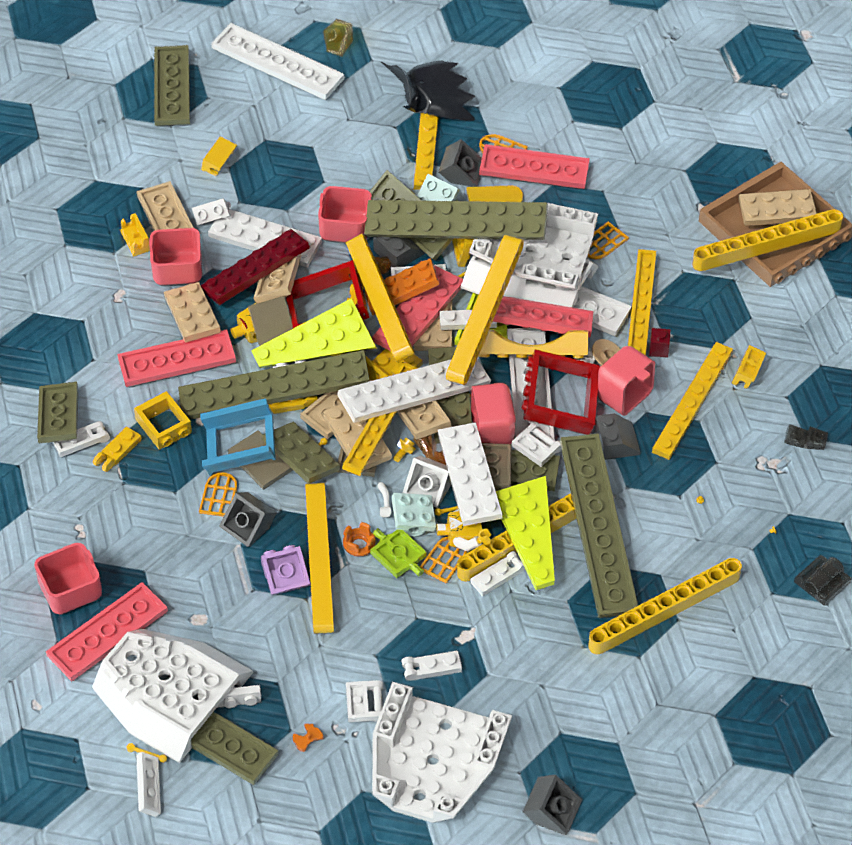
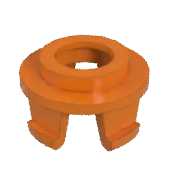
(363, 533)

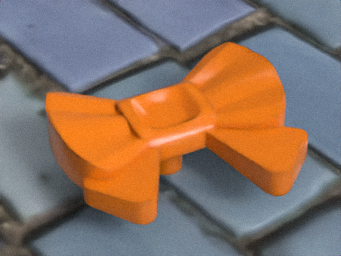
(303, 741)

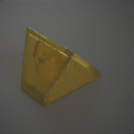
(338, 37)

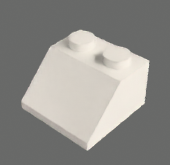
(428, 478)

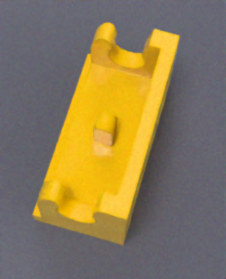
(218, 155)
(135, 236)
(749, 366)

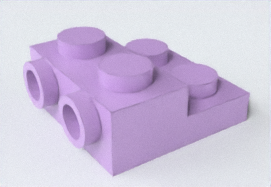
(285, 569)

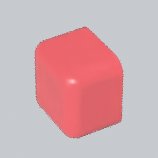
(342, 213)
(176, 256)
(626, 379)
(493, 413)
(68, 578)

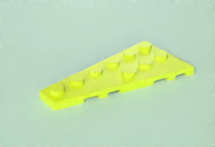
(324, 336)
(528, 525)

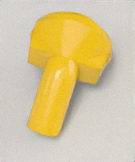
(405, 446)

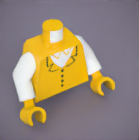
(461, 536)

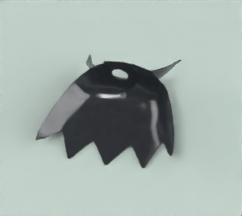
(437, 93)

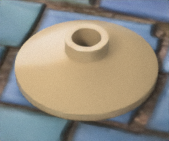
(604, 350)

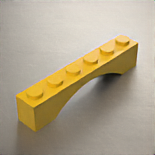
(571, 343)

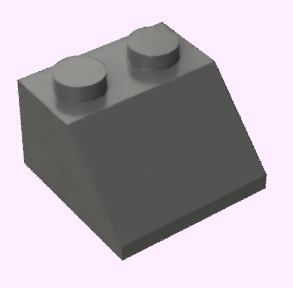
(461, 164)
(398, 249)
(616, 436)
(247, 518)
(552, 804)

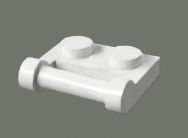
(533, 448)
(358, 701)

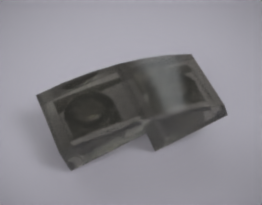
(808, 439)

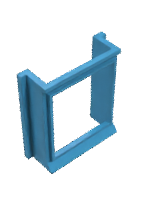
(236, 416)

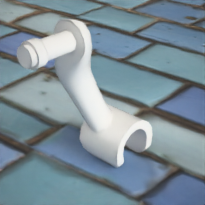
(386, 510)

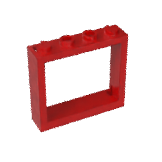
(323, 280)
(554, 417)

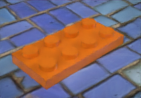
(410, 282)

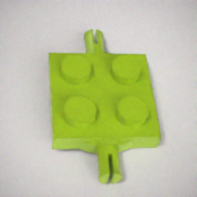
(398, 552)

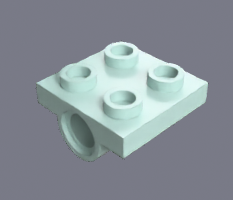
(437, 190)
(413, 513)

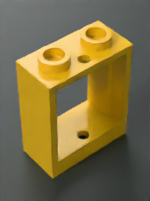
(155, 407)

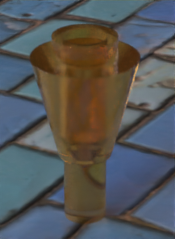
(383, 263)
(425, 446)

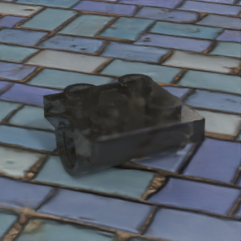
(823, 579)

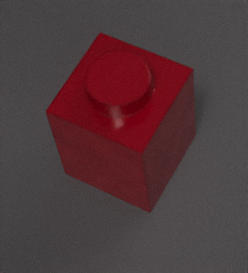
(659, 342)

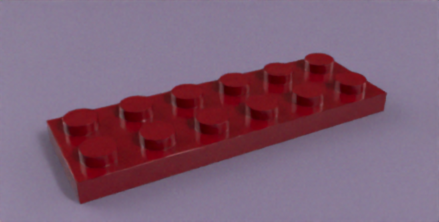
(255, 266)

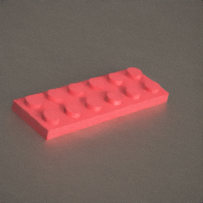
(534, 166)
(424, 308)
(543, 316)
(175, 358)
(102, 632)

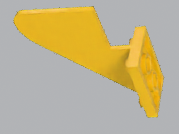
(484, 194)

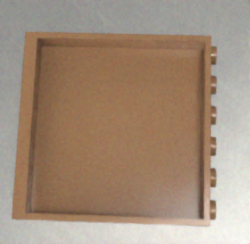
(725, 221)

